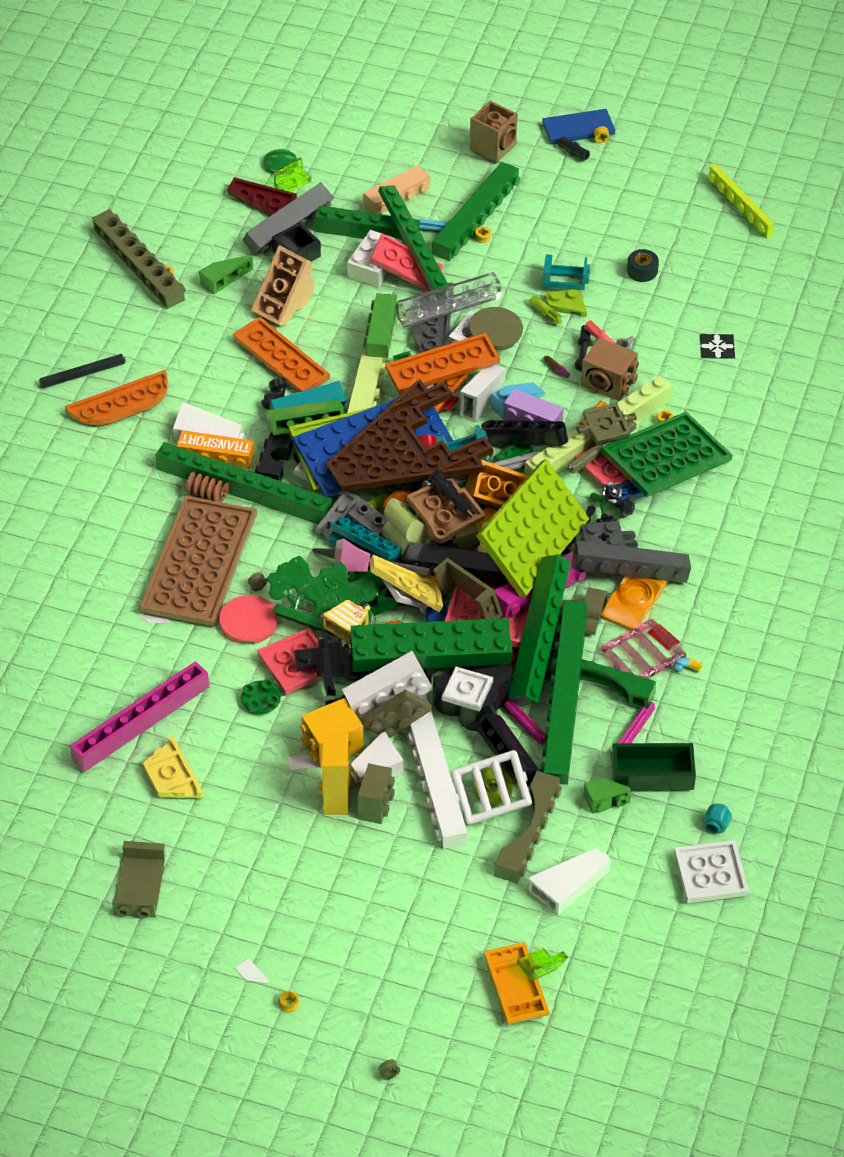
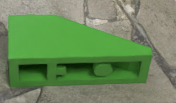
(223, 273)

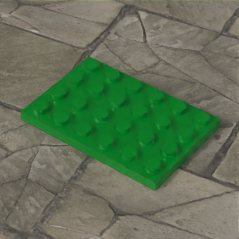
(666, 454)

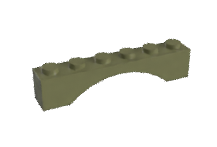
(513, 858)

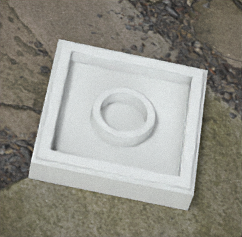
(467, 688)

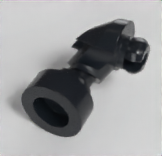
(277, 389)

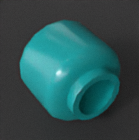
(717, 818)

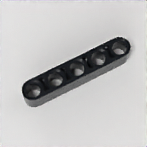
(525, 432)

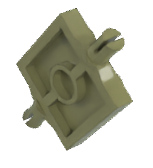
(606, 423)

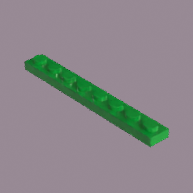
(412, 237)

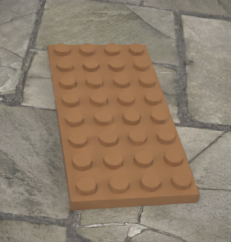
(198, 561)

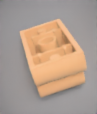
(285, 287)

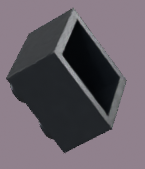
(298, 240)

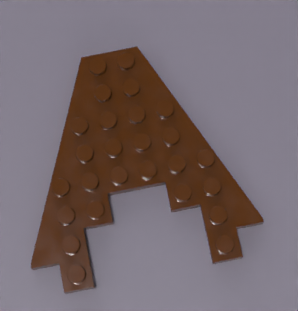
(392, 452)

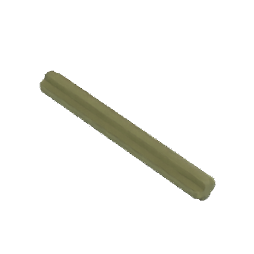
(593, 453)

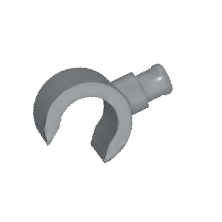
(625, 342)

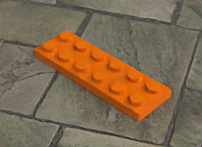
(281, 355)
(443, 362)

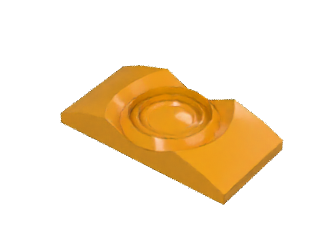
(632, 601)
(517, 994)

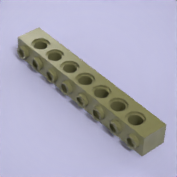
(139, 258)

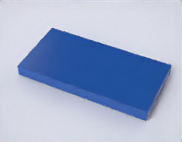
(577, 125)

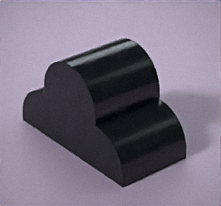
(494, 700)

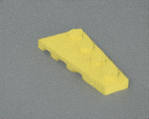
(408, 581)

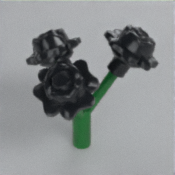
(612, 495)

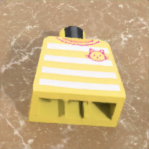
(341, 617)

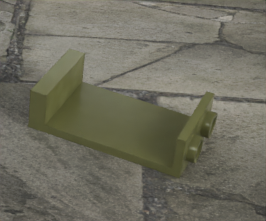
(452, 575)
(140, 879)

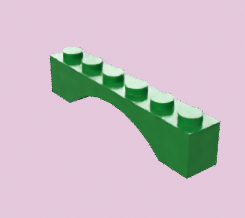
(634, 689)

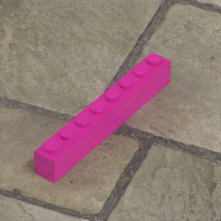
(139, 716)

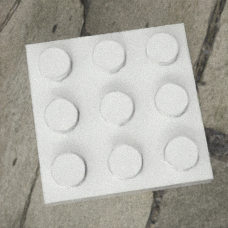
(711, 871)

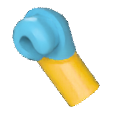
(687, 662)

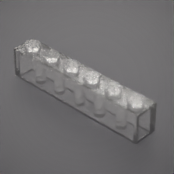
(448, 299)

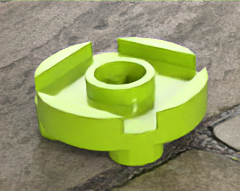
(493, 793)

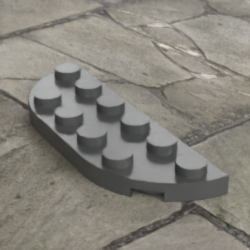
(432, 333)

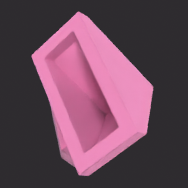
(352, 557)

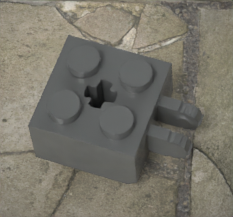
(608, 534)

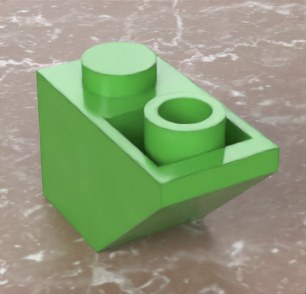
(605, 794)

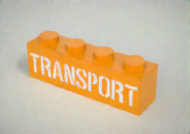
(225, 449)

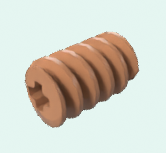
(206, 489)

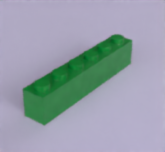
(355, 223)

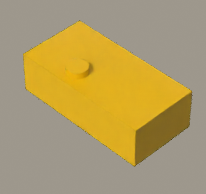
(335, 774)

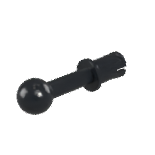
(584, 342)

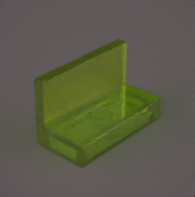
(291, 176)
(541, 963)

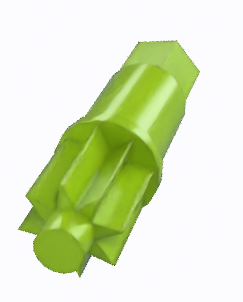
(545, 309)

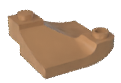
(441, 514)

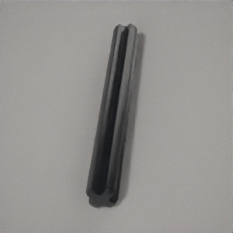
(82, 370)

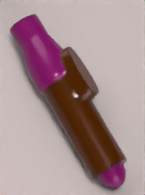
(556, 367)

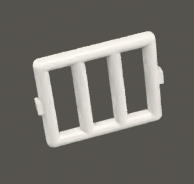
(507, 805)

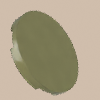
(500, 324)

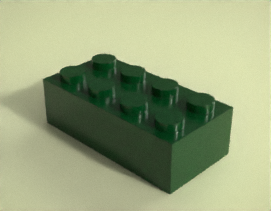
(654, 765)

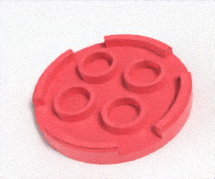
(248, 619)

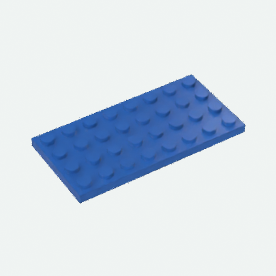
(326, 441)

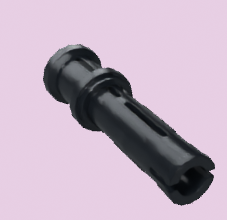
(446, 488)

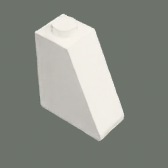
(379, 752)

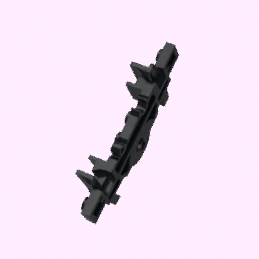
(333, 661)

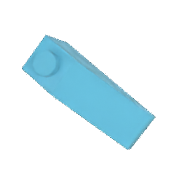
(501, 395)

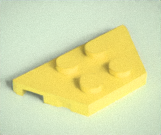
(171, 773)

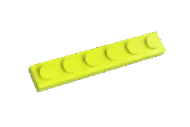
(741, 201)

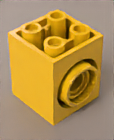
(332, 718)

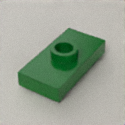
(513, 451)

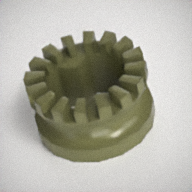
(257, 581)
(389, 1069)

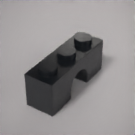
(276, 448)

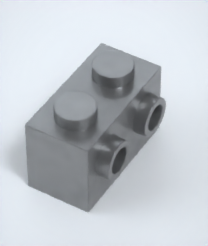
(368, 517)

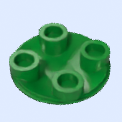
(278, 158)
(260, 696)

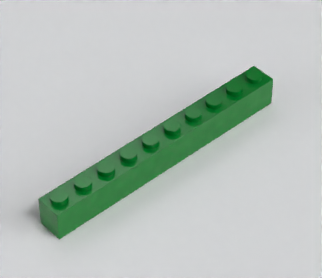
(245, 483)
(566, 690)

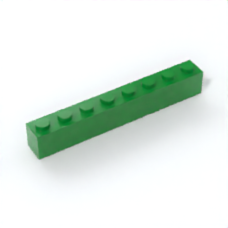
(475, 211)
(539, 630)

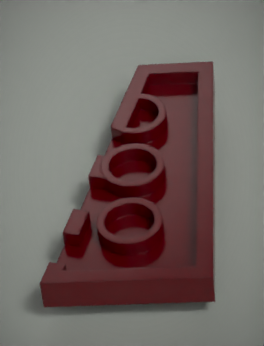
(260, 196)

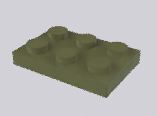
(396, 714)

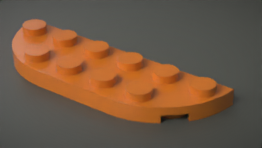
(120, 401)

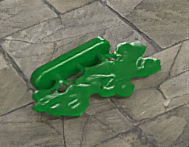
(324, 591)

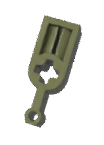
(596, 603)

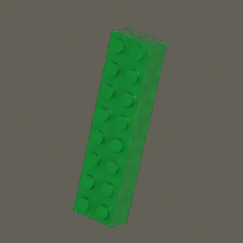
(433, 643)

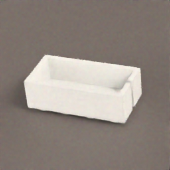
(386, 683)

